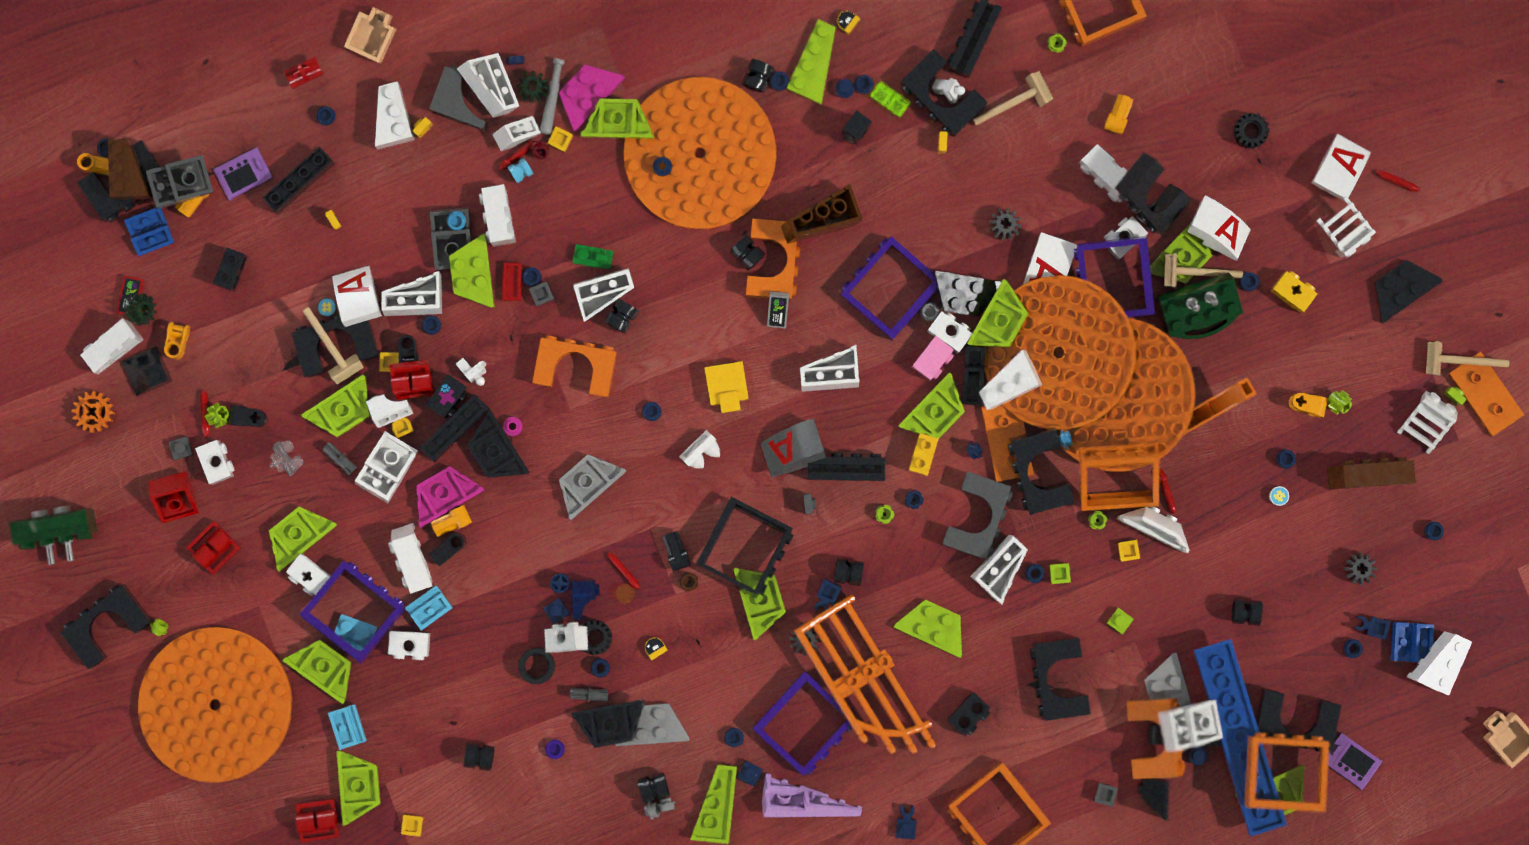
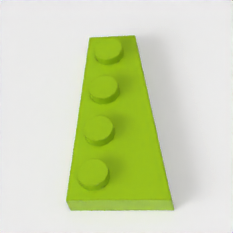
(813, 65)
(716, 812)

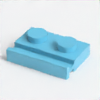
(428, 607)
(355, 631)
(347, 727)

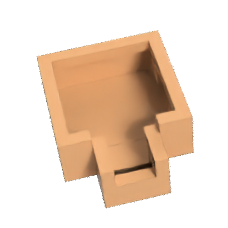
(371, 35)
(1507, 737)

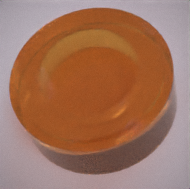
(625, 593)

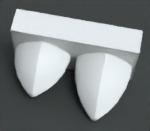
(693, 454)

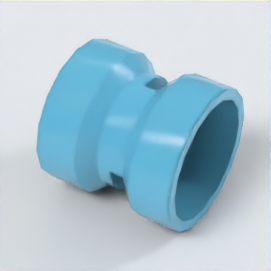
(520, 170)

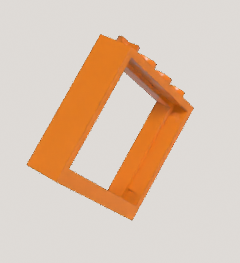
(1080, 35)
(1119, 456)
(1251, 772)
(967, 828)

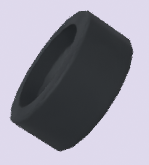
(536, 680)

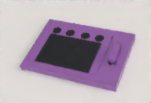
(242, 173)
(1352, 761)

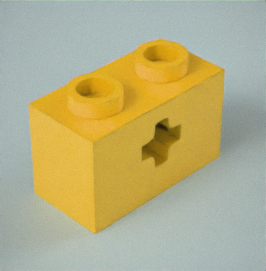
(1284, 290)
(923, 454)

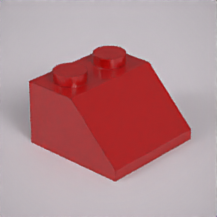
(173, 497)

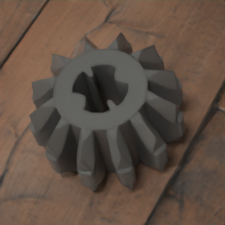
(1000, 228)
(1364, 563)
(813, 640)

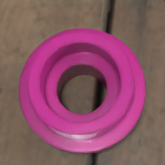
(518, 426)

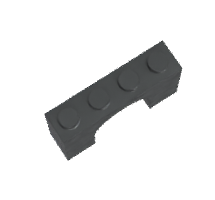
(996, 496)

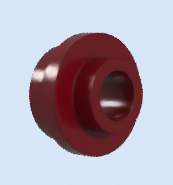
(539, 149)

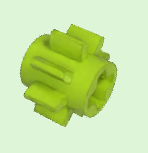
(1339, 402)
(217, 415)

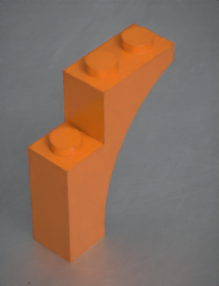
(1221, 403)

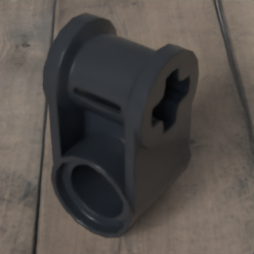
(410, 354)
(244, 416)

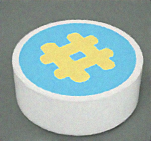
(1279, 496)

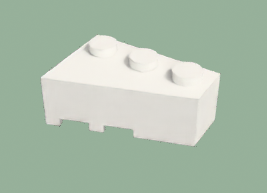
(1104, 170)
(497, 215)
(1011, 382)
(410, 558)

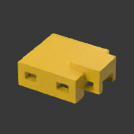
(727, 386)

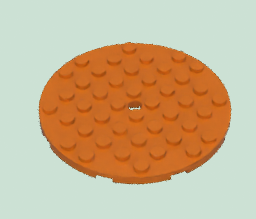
(736, 161)
(1095, 360)
(1154, 405)
(251, 713)

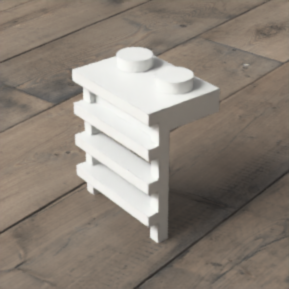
(1357, 237)
(1437, 412)

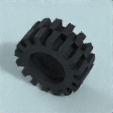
(1262, 130)
(606, 637)

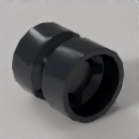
(757, 75)
(747, 252)
(621, 316)
(848, 572)
(1247, 612)
(479, 756)
(653, 787)

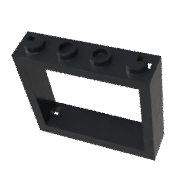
(714, 537)

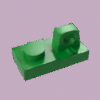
(593, 257)

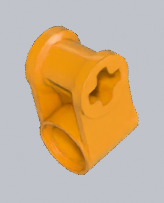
(176, 339)
(1311, 404)

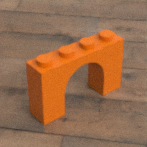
(761, 286)
(552, 351)
(1168, 763)

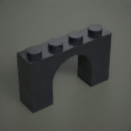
(952, 118)
(1134, 190)
(99, 195)
(308, 343)
(1024, 449)
(80, 635)
(1045, 655)
(1270, 722)

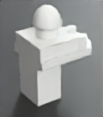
(949, 88)
(475, 373)

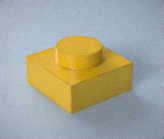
(422, 127)

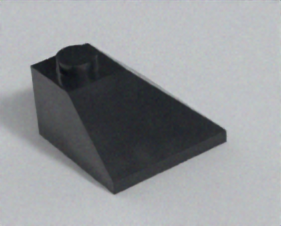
(147, 371)
(1156, 795)

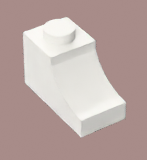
(516, 133)
(387, 411)

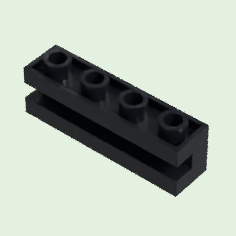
(974, 38)
(298, 180)
(454, 428)
(848, 468)

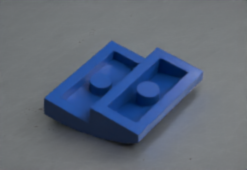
(149, 231)
(1411, 641)

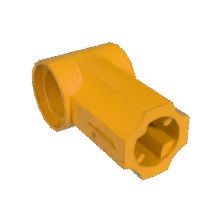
(1117, 118)
(99, 165)
(188, 207)
(455, 519)

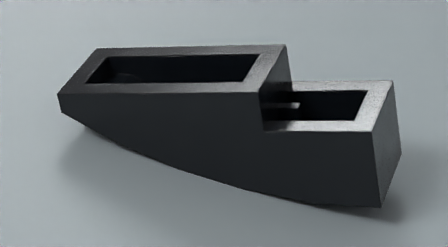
(973, 374)

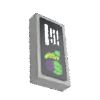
(778, 309)

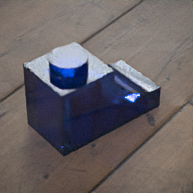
(582, 594)

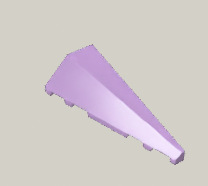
(787, 800)

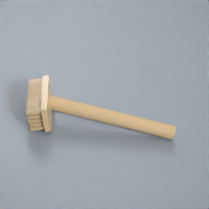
(1037, 89)
(1172, 271)
(1435, 359)
(345, 367)

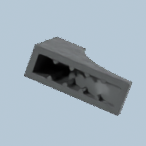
(449, 100)

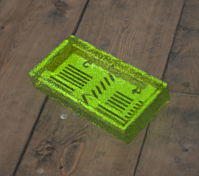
(890, 99)

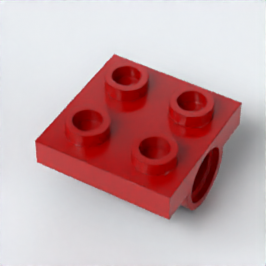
(411, 379)
(213, 548)
(317, 820)

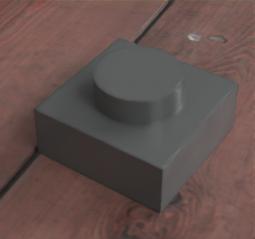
(541, 294)
(181, 448)
(809, 504)
(1105, 794)

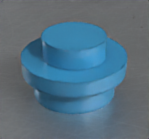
(456, 220)
(1065, 439)

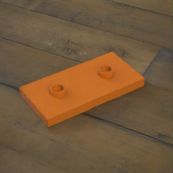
(1486, 396)
(999, 427)

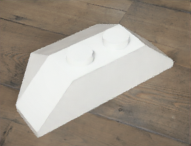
(1157, 526)

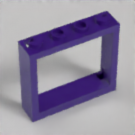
(1145, 262)
(861, 272)
(331, 635)
(823, 752)

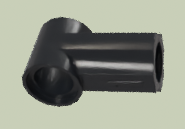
(447, 549)
(676, 554)

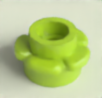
(1056, 38)
(889, 514)
(1102, 520)
(159, 627)

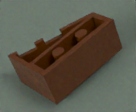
(125, 173)

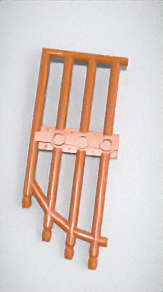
(861, 675)

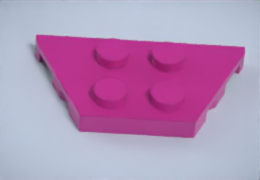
(584, 92)
(443, 493)

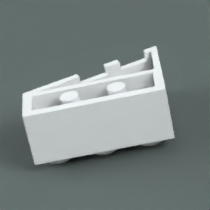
(490, 84)
(392, 117)
(601, 291)
(414, 298)
(111, 346)
(832, 372)
(999, 569)
(1442, 663)

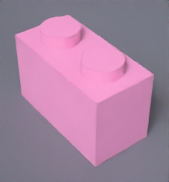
(933, 358)

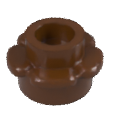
(688, 576)

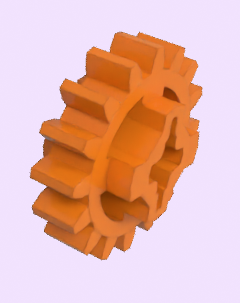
(99, 406)

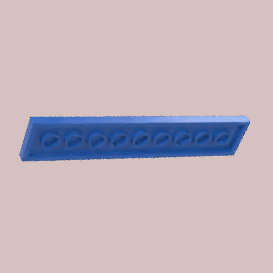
(1226, 685)

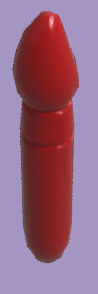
(515, 156)
(1397, 180)
(204, 405)
(1166, 490)
(623, 570)

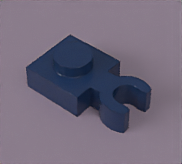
(827, 593)
(1375, 627)
(906, 826)

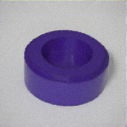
(554, 749)

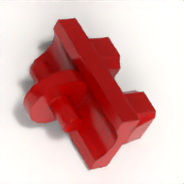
(303, 72)

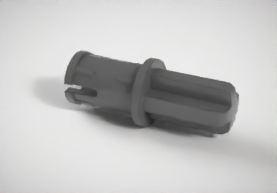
(339, 458)
(589, 694)

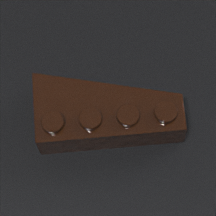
(827, 216)
(1371, 474)

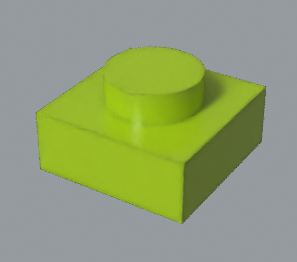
(1455, 395)
(1060, 573)
(1120, 621)

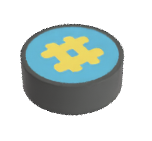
(327, 307)

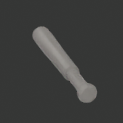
(549, 110)

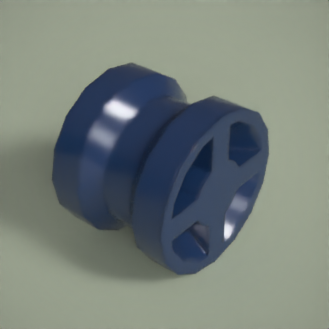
(557, 583)

